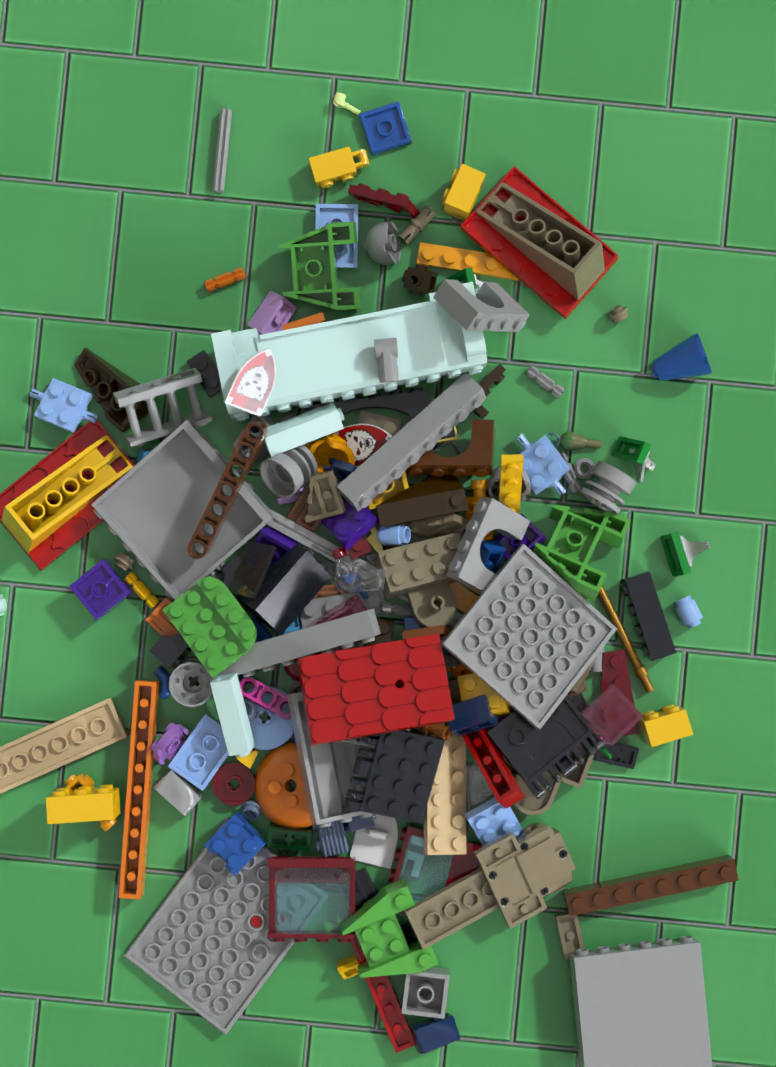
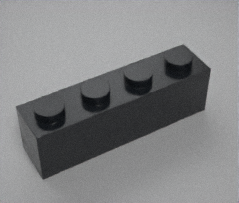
(648, 615)

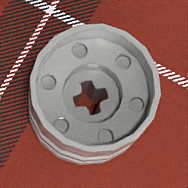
(288, 471)
(608, 487)
(184, 690)

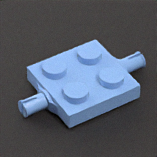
(63, 405)
(543, 464)

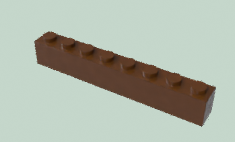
(650, 885)

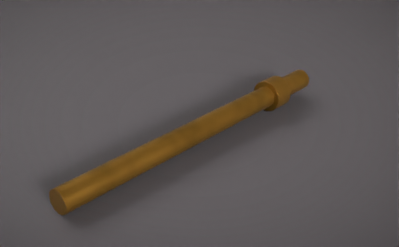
(640, 670)

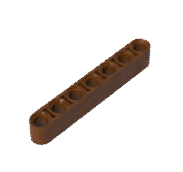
(220, 497)

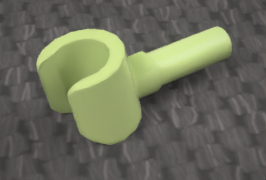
(339, 101)

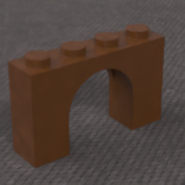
(475, 460)

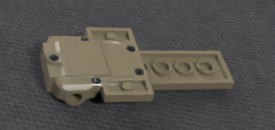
(510, 877)

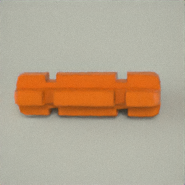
(224, 279)

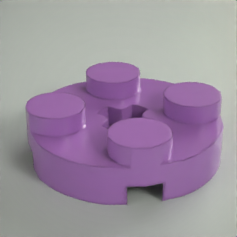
(169, 743)

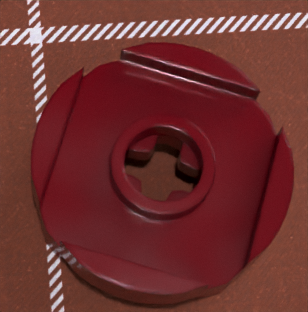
(225, 792)

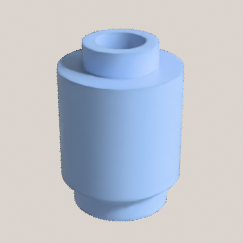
(394, 535)
(688, 612)

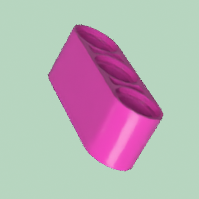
(258, 693)

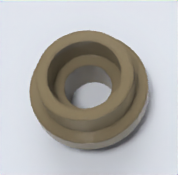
(618, 314)
(123, 562)

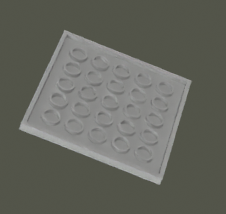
(529, 636)

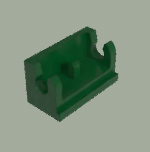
(289, 838)

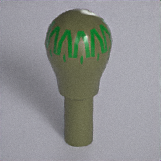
(573, 441)

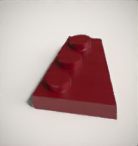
(381, 196)

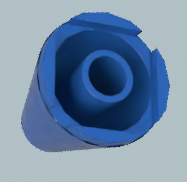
(682, 361)

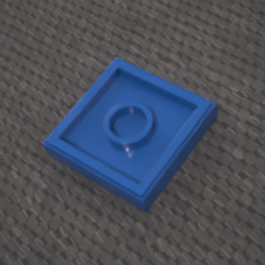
(385, 128)

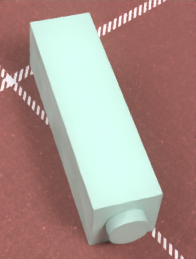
(303, 428)
(232, 714)

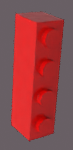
(493, 768)

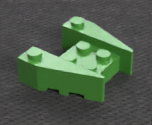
(316, 267)
(575, 543)
(383, 937)

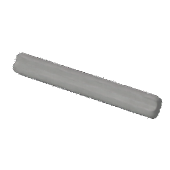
(222, 150)

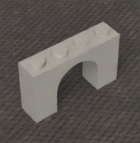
(488, 311)
(488, 516)

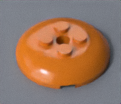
(273, 788)

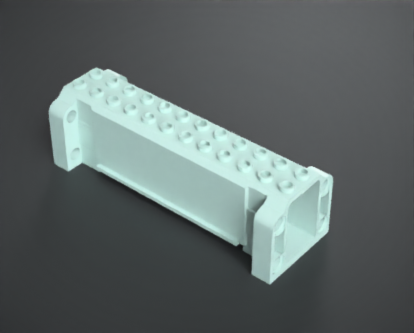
(340, 358)

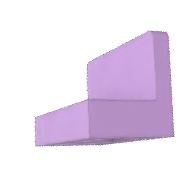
(272, 314)

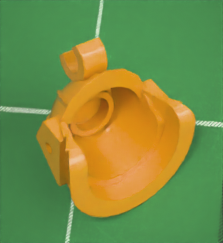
(327, 447)

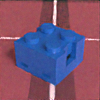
(236, 843)

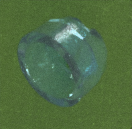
(556, 437)

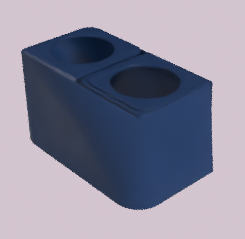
(434, 1033)

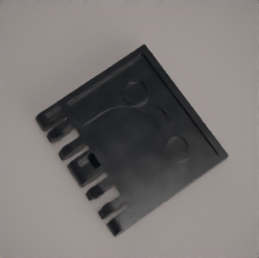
(536, 750)
(397, 775)

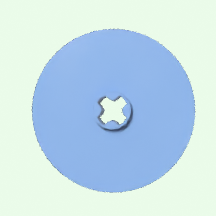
(274, 731)

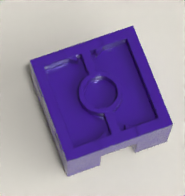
(101, 589)

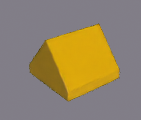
(249, 759)
(348, 967)

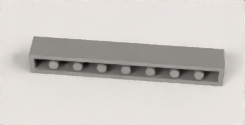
(412, 442)
(307, 642)

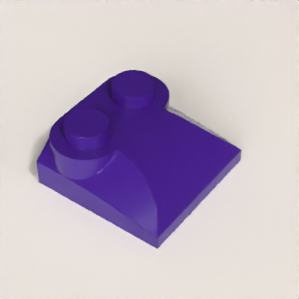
(350, 525)
(276, 538)

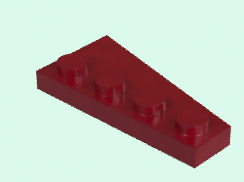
(616, 672)

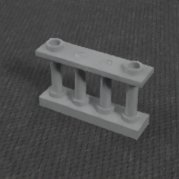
(148, 392)

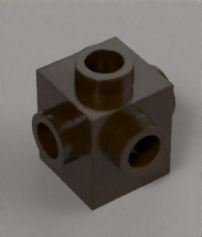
(419, 279)

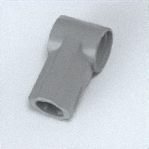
(386, 354)

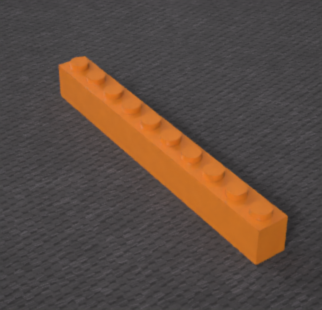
(139, 789)

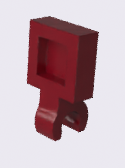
(357, 550)

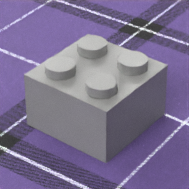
(426, 993)

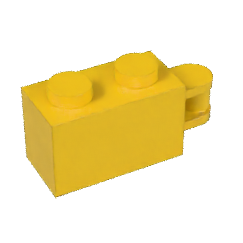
(337, 166)

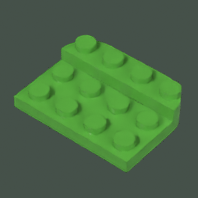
(213, 624)

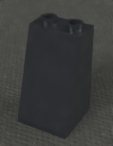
(287, 588)

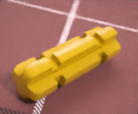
(141, 590)

